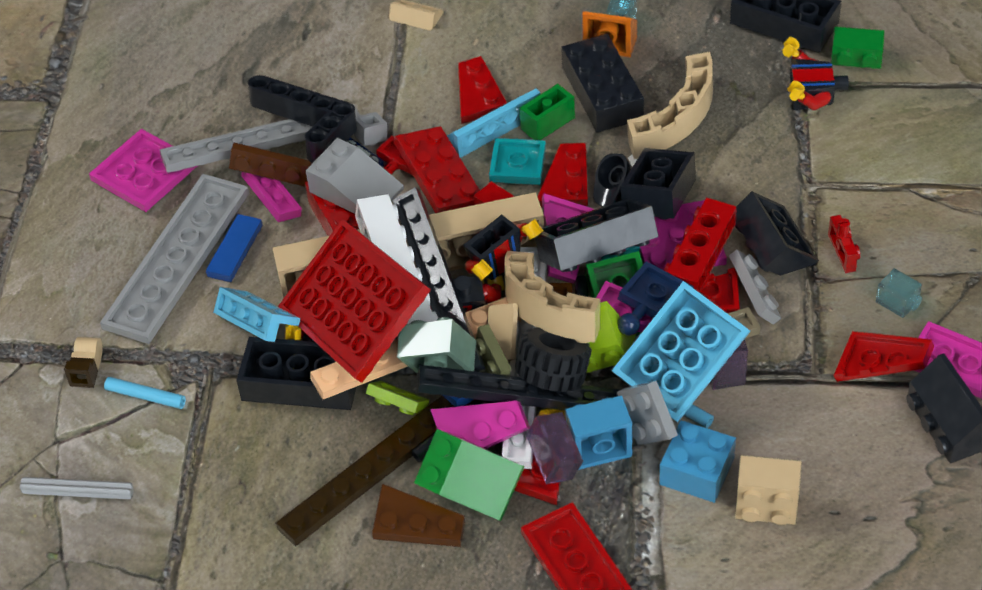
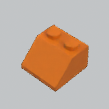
(620, 30)

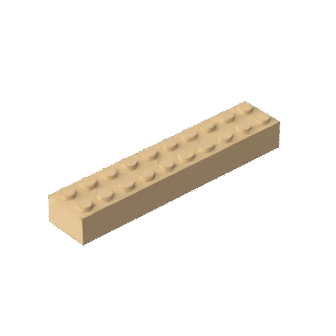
(451, 228)

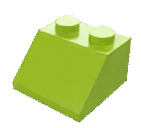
(610, 342)

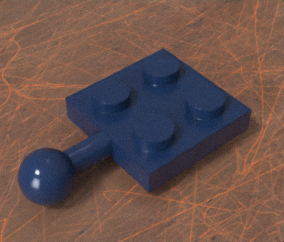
(647, 295)

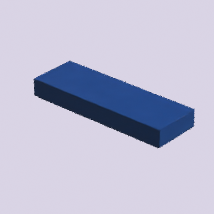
(234, 248)

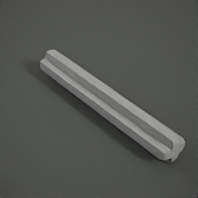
(77, 488)

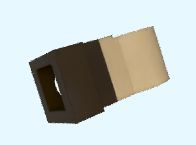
(85, 361)

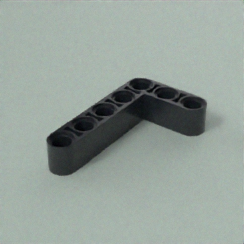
(326, 115)

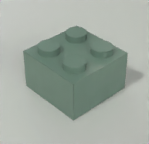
(436, 344)

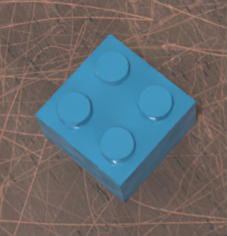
(601, 431)
(697, 461)

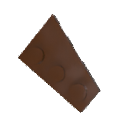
(415, 520)

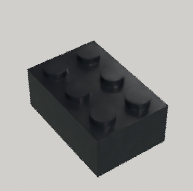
(661, 180)

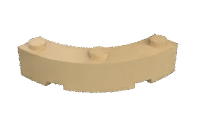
(681, 116)
(540, 306)

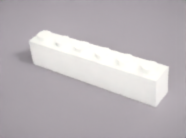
(380, 224)

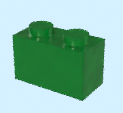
(857, 47)
(547, 112)

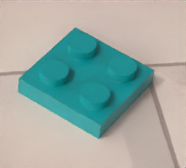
(517, 161)

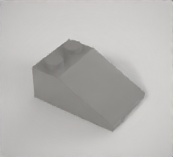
(349, 174)

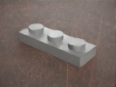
(755, 286)

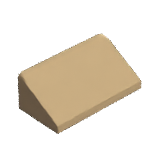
(414, 14)
(503, 323)

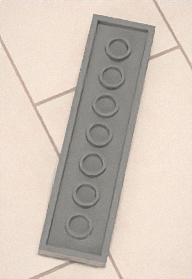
(174, 259)

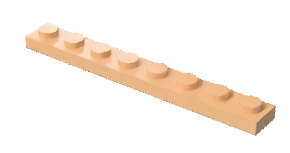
(335, 379)

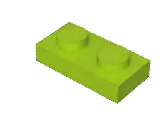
(388, 394)

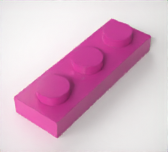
(274, 197)

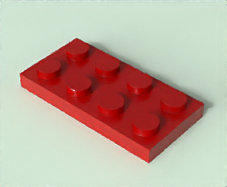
(437, 169)
(572, 552)

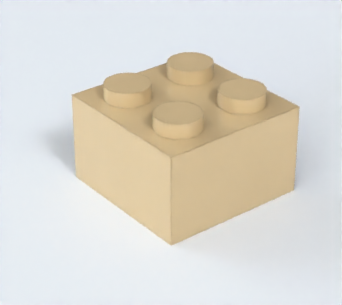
(768, 490)

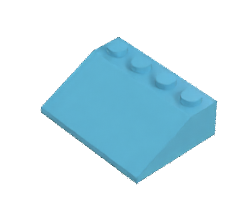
(682, 349)

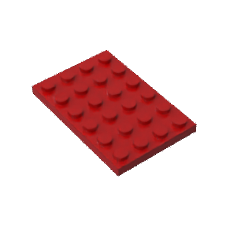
(354, 300)

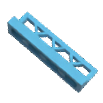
(490, 125)
(252, 313)

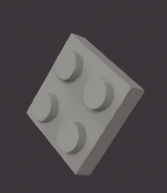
(648, 413)

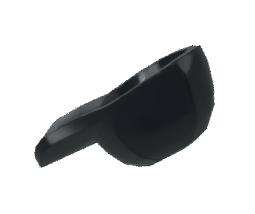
(609, 178)

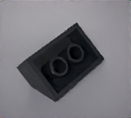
(772, 235)
(947, 409)

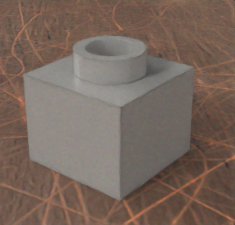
(371, 129)

